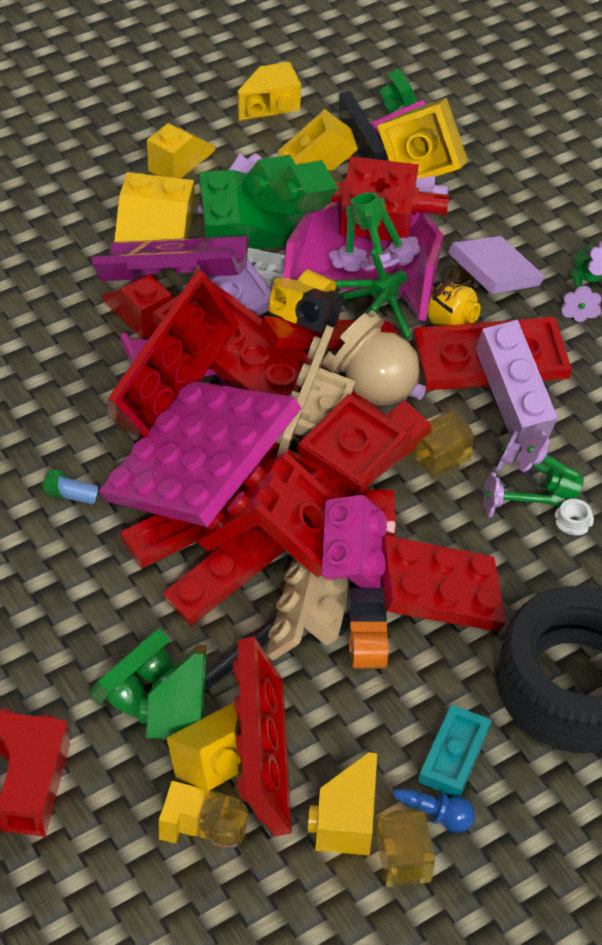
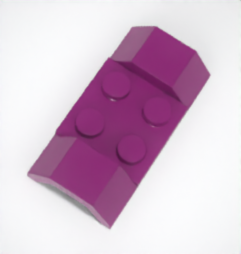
(213, 254)

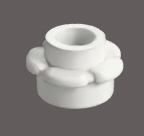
(574, 517)

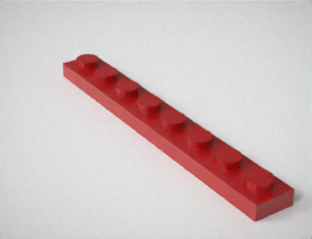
(254, 549)

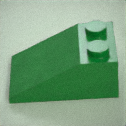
(231, 211)

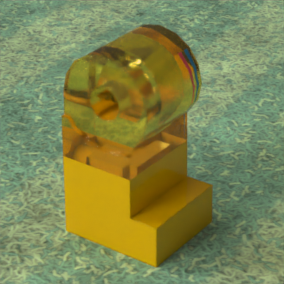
(203, 815)

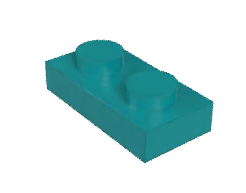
(455, 751)

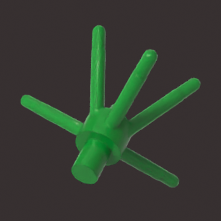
(382, 290)

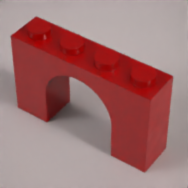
(36, 759)

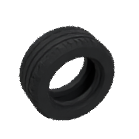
(531, 698)

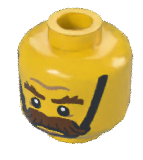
(453, 305)

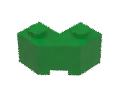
(290, 187)

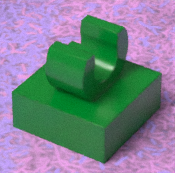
(399, 93)

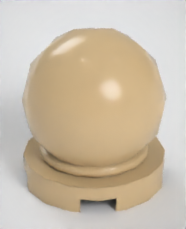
(378, 361)

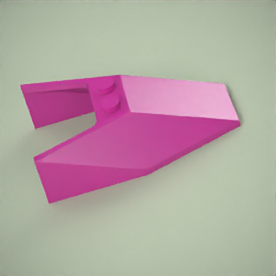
(320, 234)

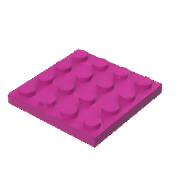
(200, 451)

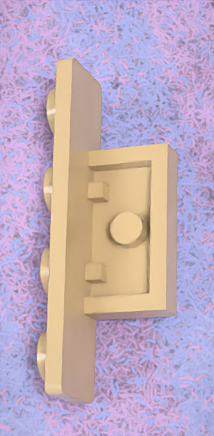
(319, 392)
(307, 604)

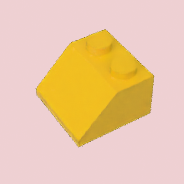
(425, 138)
(154, 208)

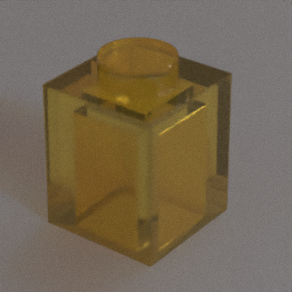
(445, 446)
(405, 848)

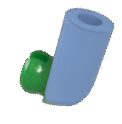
(58, 486)

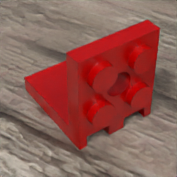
(275, 500)

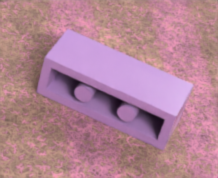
(515, 381)

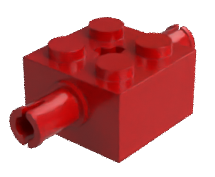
(398, 187)

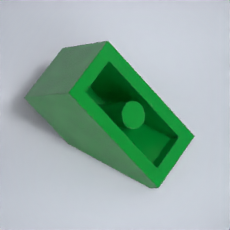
(176, 697)

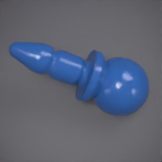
(454, 813)

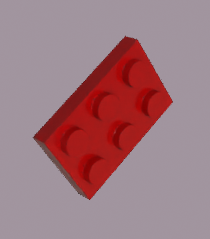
(442, 584)

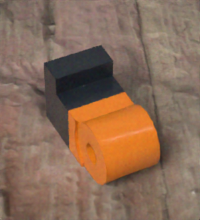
(367, 628)

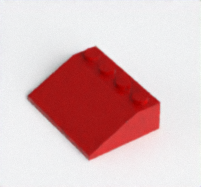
(173, 356)

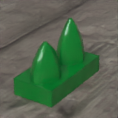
(120, 683)

